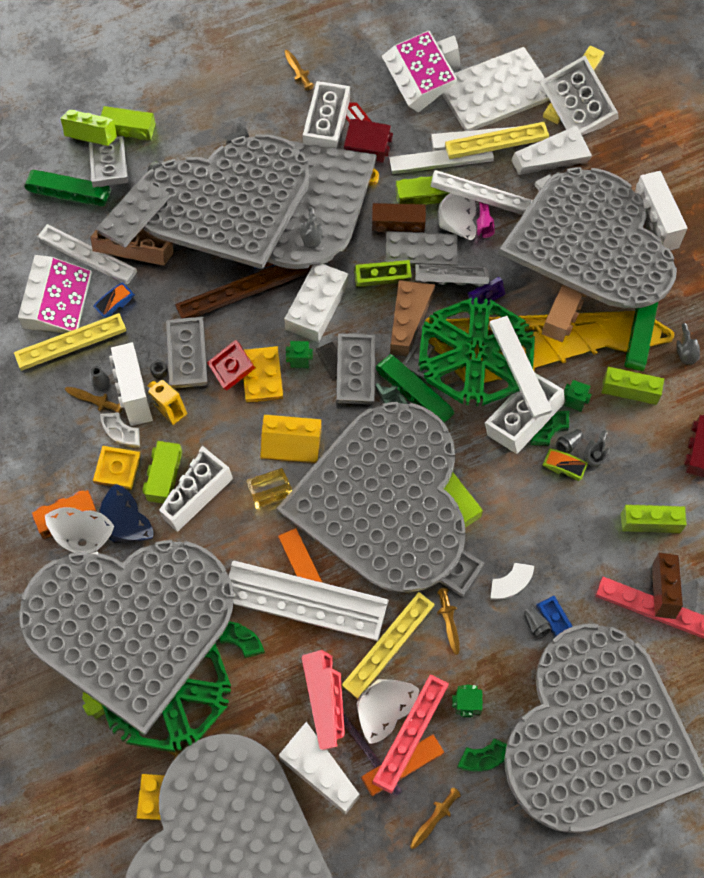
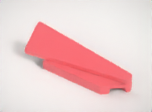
(325, 697)

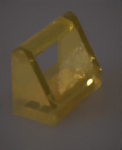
(273, 494)

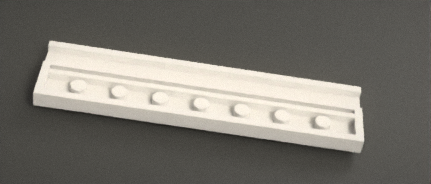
(307, 600)

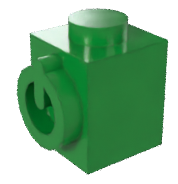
(299, 354)
(576, 395)
(468, 701)

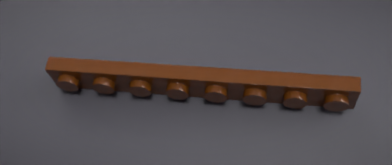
(237, 290)

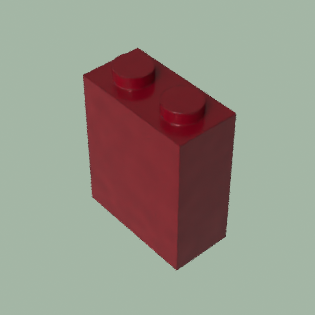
(369, 138)

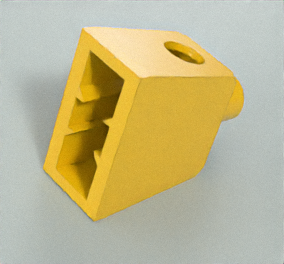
(162, 396)

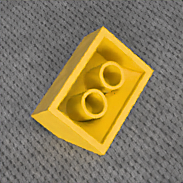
(290, 439)

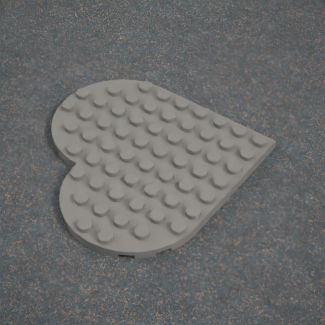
(336, 194)
(233, 200)
(592, 239)
(383, 499)
(128, 627)
(601, 737)
(228, 817)

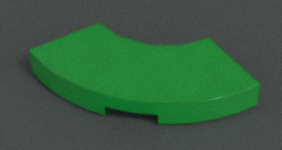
(556, 424)
(242, 638)
(483, 759)

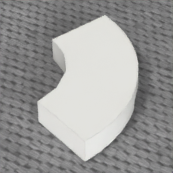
(120, 432)
(512, 583)

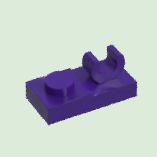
(490, 291)

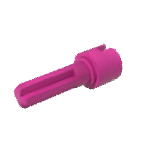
(485, 222)

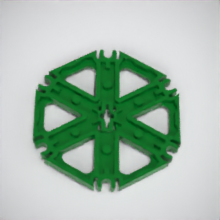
(462, 350)
(174, 715)

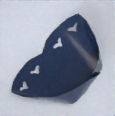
(123, 517)

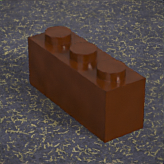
(398, 217)
(667, 585)

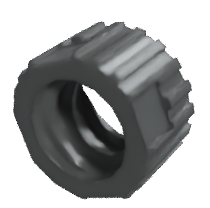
(156, 364)

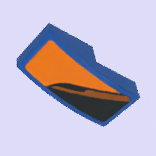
(116, 297)

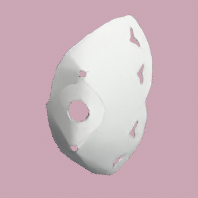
(455, 218)
(78, 527)
(383, 707)

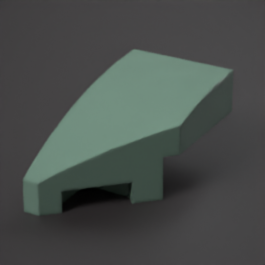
(390, 394)

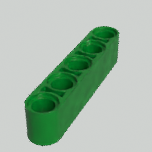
(66, 188)
(640, 337)
(413, 387)

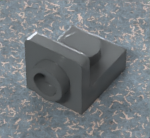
(240, 132)

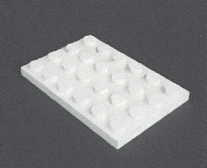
(496, 90)

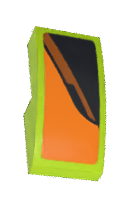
(565, 463)

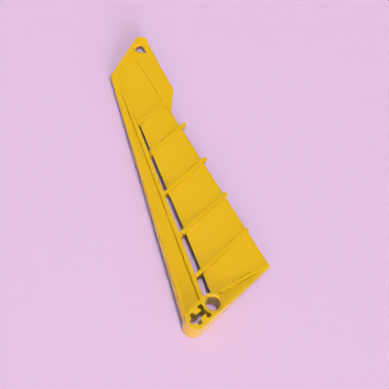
(606, 330)

